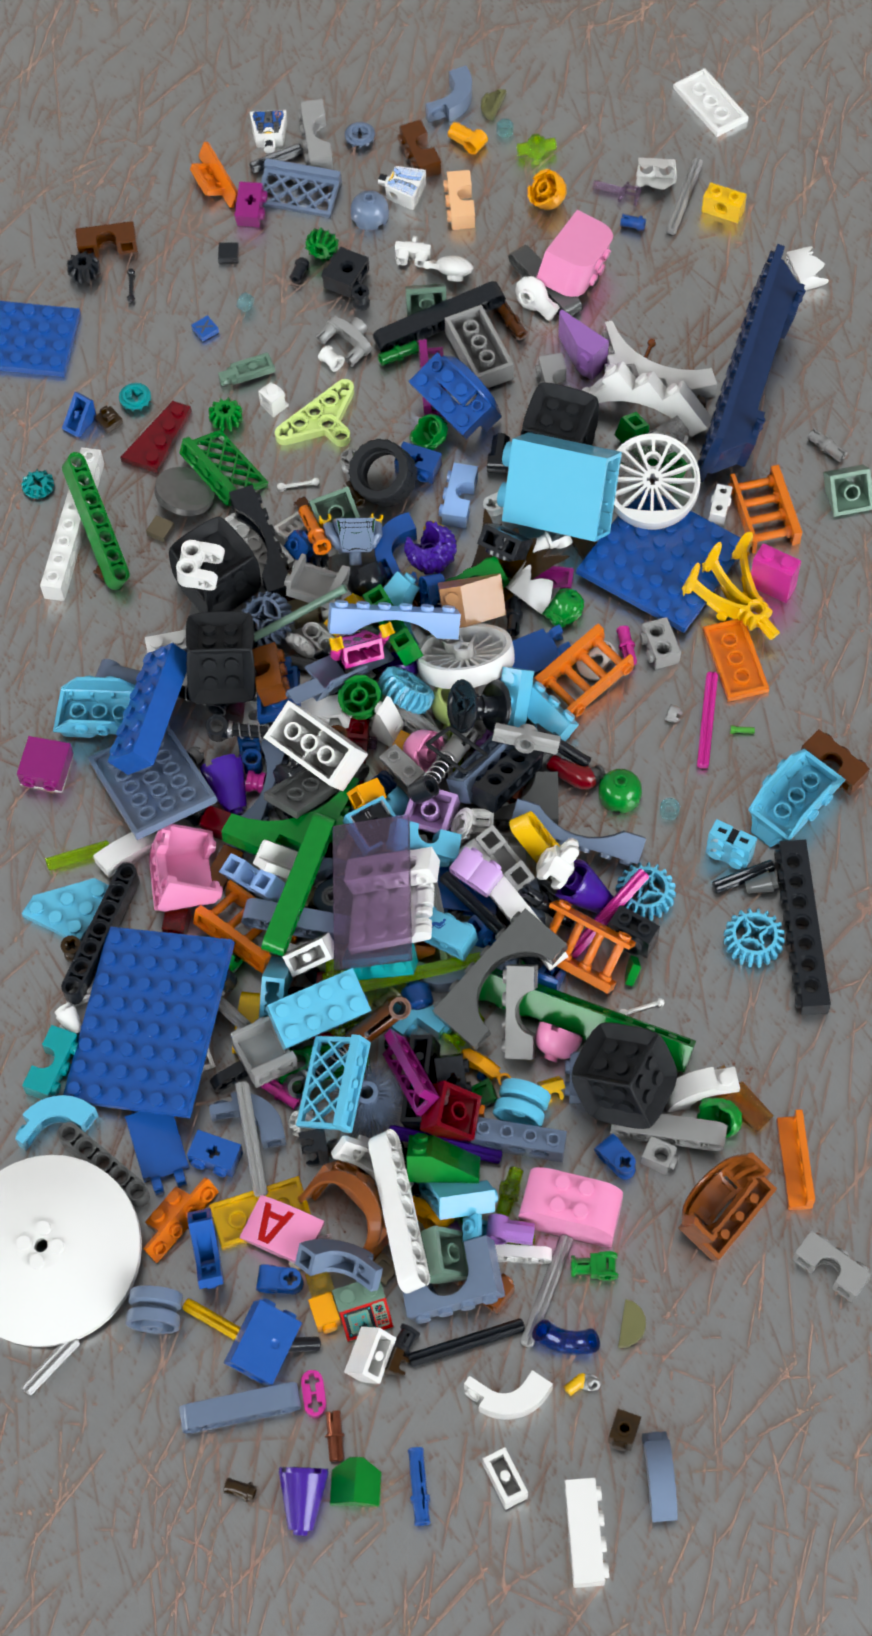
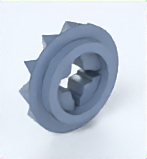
(353, 130)

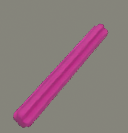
(707, 720)
(609, 910)

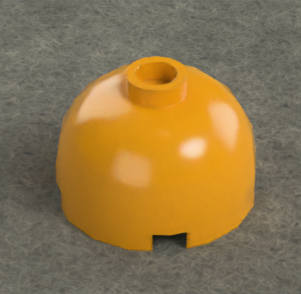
(547, 190)

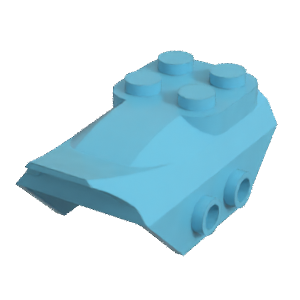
(92, 706)
(792, 797)

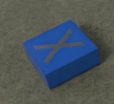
(205, 328)

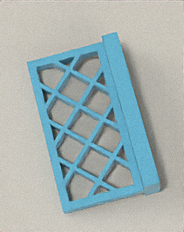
(349, 1083)

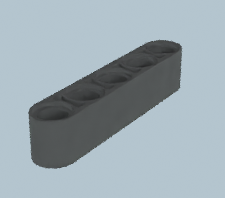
(527, 264)
(98, 1155)

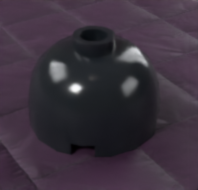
(367, 578)

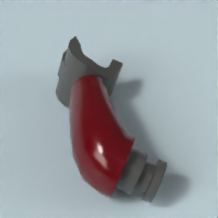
(576, 775)

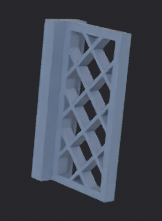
(305, 174)

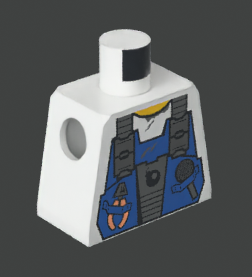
(269, 129)

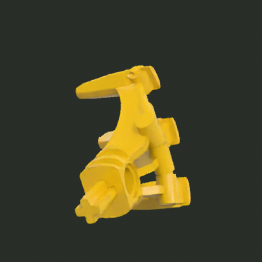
(738, 604)

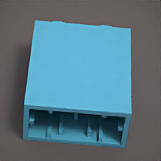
(559, 486)

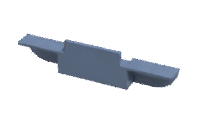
(329, 678)

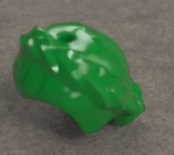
(429, 432)
(564, 607)
(721, 1111)

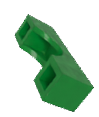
(634, 425)
(402, 639)

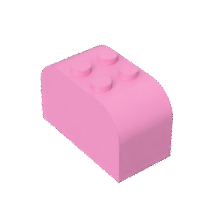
(576, 255)
(571, 1206)

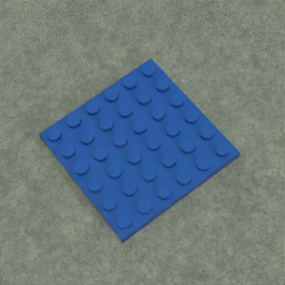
(654, 564)

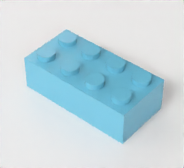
(318, 1009)

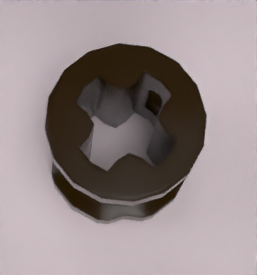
(72, 945)

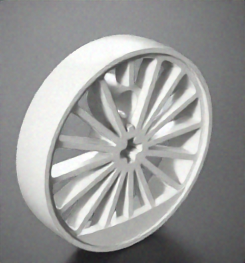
(656, 519)
(465, 658)

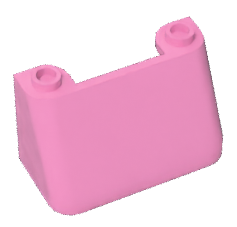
(182, 868)

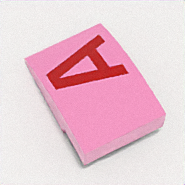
(280, 1228)

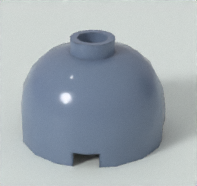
(369, 210)

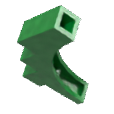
(250, 833)

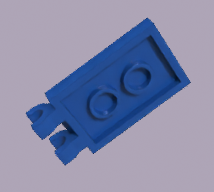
(538, 649)
(269, 713)
(157, 1148)

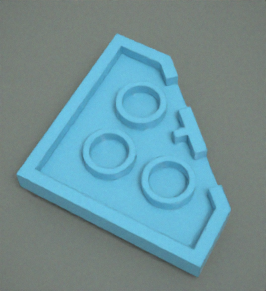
(68, 908)

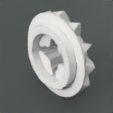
(301, 645)
(464, 823)

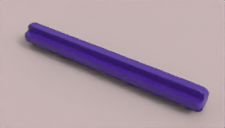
(485, 1153)

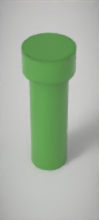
(733, 729)

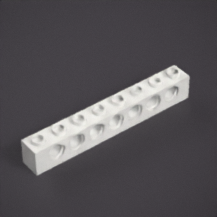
(68, 537)

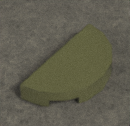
(491, 103)
(632, 1325)

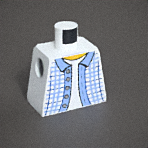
(404, 185)

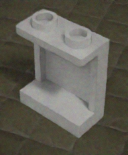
(311, 582)
(401, 767)
(262, 1052)

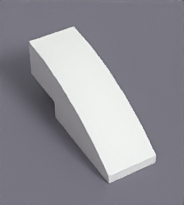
(121, 851)

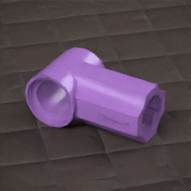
(505, 1230)

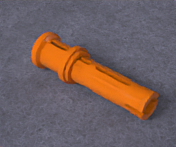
(316, 534)

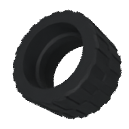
(363, 459)

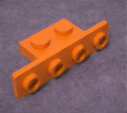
(213, 177)
(171, 1217)

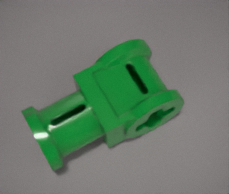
(596, 1266)

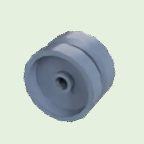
(154, 1309)

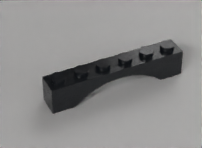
(249, 511)

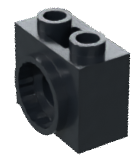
(345, 271)
(504, 542)
(641, 930)

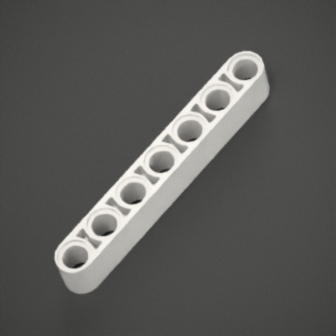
(508, 898)
(399, 1211)

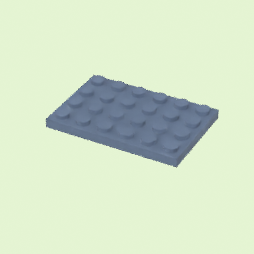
(158, 793)

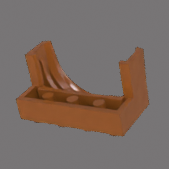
(361, 1190)
(712, 1195)

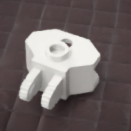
(558, 863)

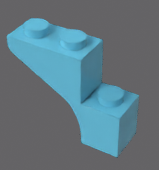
(424, 1019)

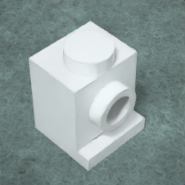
(272, 399)

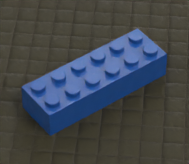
(149, 709)

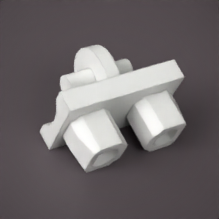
(412, 251)

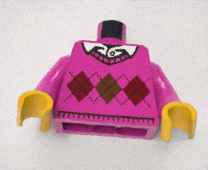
(360, 646)

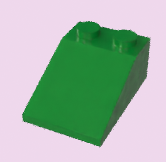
(440, 1161)

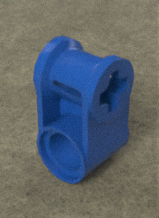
(429, 589)
(250, 751)
(613, 1154)
(274, 1280)

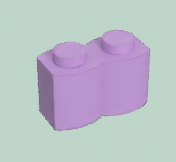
(476, 871)

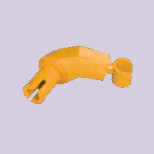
(483, 1064)

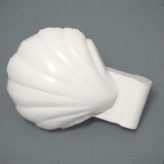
(453, 266)
(533, 296)

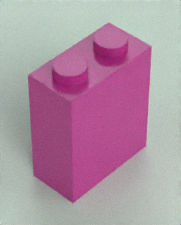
(775, 573)

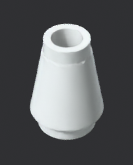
(69, 1018)

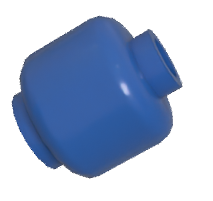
(418, 994)

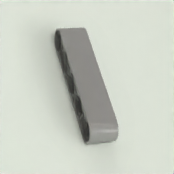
(679, 1132)

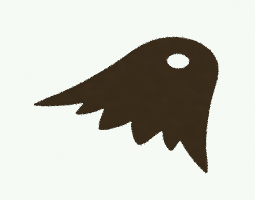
(538, 562)

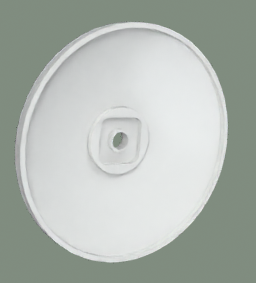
(88, 1257)

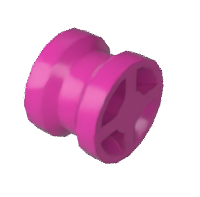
(255, 781)

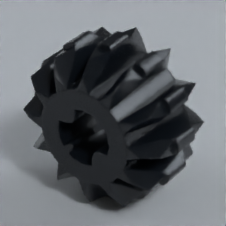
(83, 267)

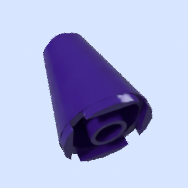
(227, 782)
(585, 889)
(302, 1496)

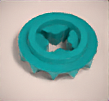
(140, 390)
(33, 490)

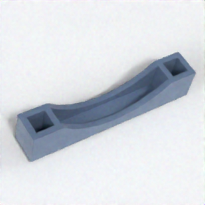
(261, 808)
(620, 845)

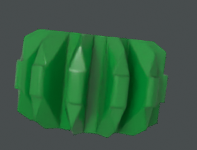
(321, 244)
(225, 414)

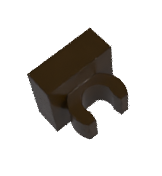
(108, 419)
(394, 1361)

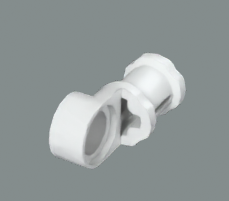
(556, 541)

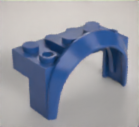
(462, 385)

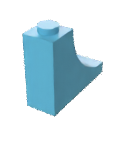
(402, 590)
(274, 983)
(459, 1199)

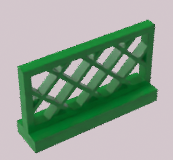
(210, 471)

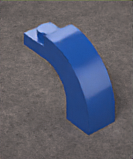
(393, 537)
(205, 1249)

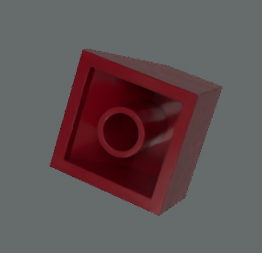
(453, 1113)

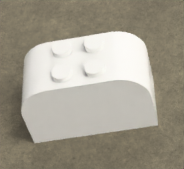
(316, 745)

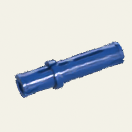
(419, 1489)

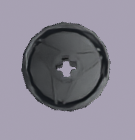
(466, 705)

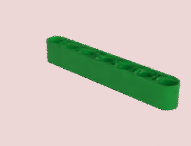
(95, 530)
(298, 885)

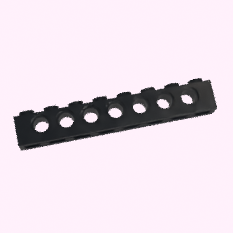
(797, 853)

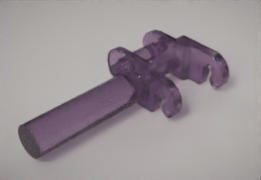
(621, 191)

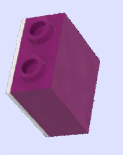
(45, 764)

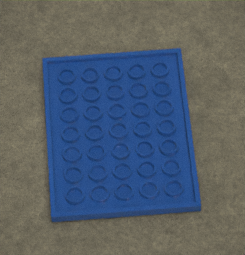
(149, 1021)

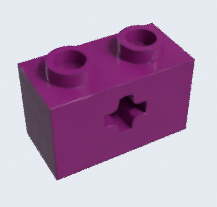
(249, 204)

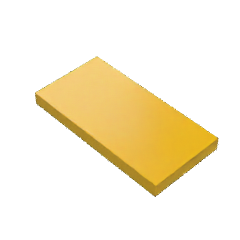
(233, 1213)

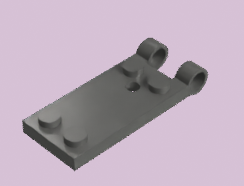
(304, 791)

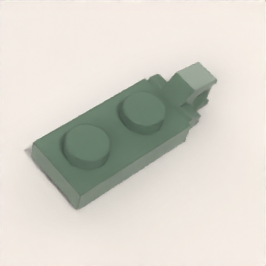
(247, 369)

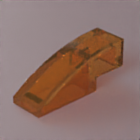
(752, 1109)

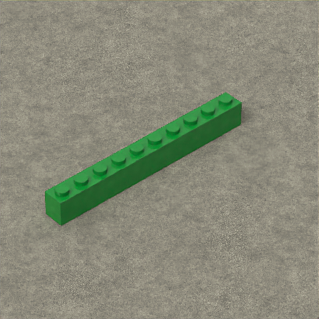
(580, 1015)

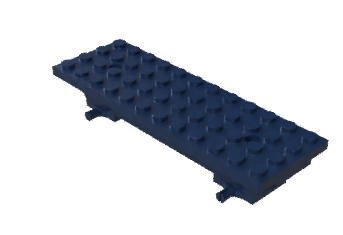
(737, 417)

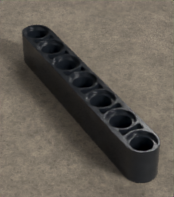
(432, 320)
(99, 923)

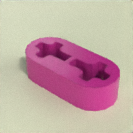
(319, 1393)

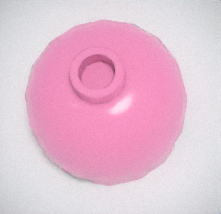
(417, 750)
(556, 1042)

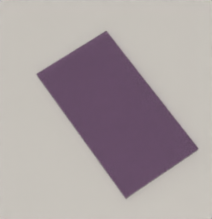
(372, 893)

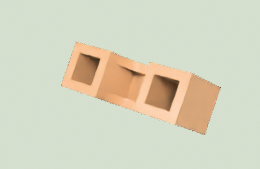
(458, 188)

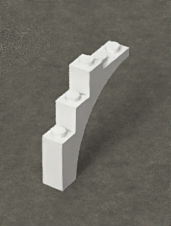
(701, 381)
(648, 390)

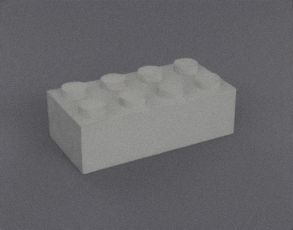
(479, 346)

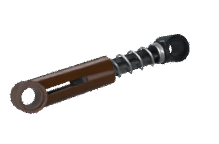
(233, 729)
(368, 1028)

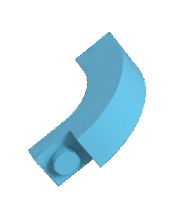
(51, 1111)

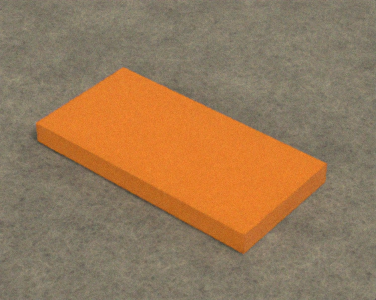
(735, 659)

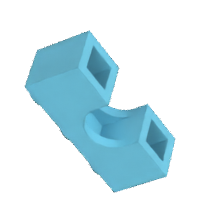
(445, 844)

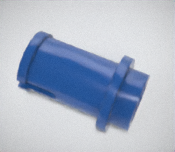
(633, 222)

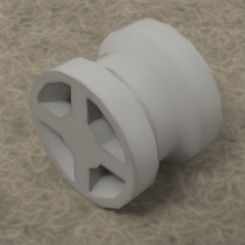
(345, 459)

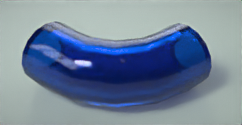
(566, 1341)

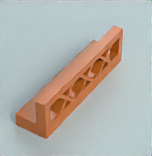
(795, 1161)

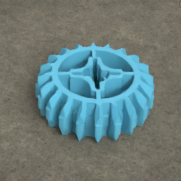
(406, 690)
(659, 900)
(741, 947)

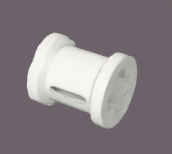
(331, 358)

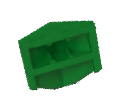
(355, 1483)

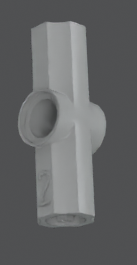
(526, 738)

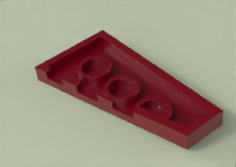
(157, 440)

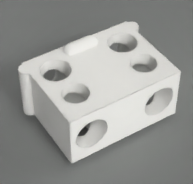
(720, 503)

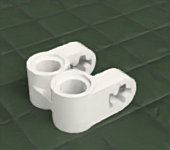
(191, 563)

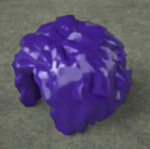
(435, 550)

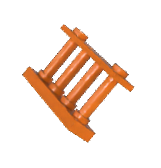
(780, 496)
(579, 652)
(217, 928)
(583, 968)

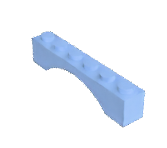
(349, 618)

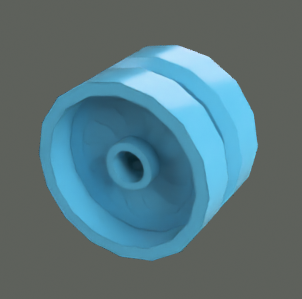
(521, 1102)

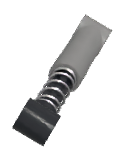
(455, 749)

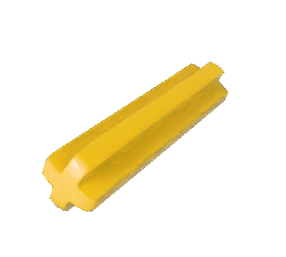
(211, 1318)

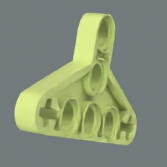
(314, 423)

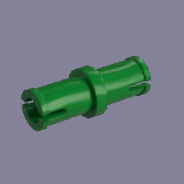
(398, 353)

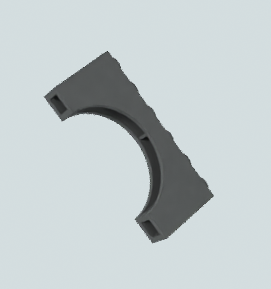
(543, 792)
(523, 938)

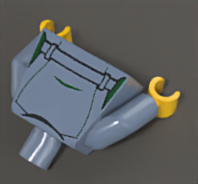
(353, 535)

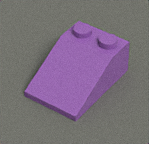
(584, 346)

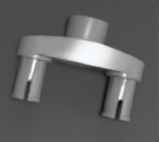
(352, 332)

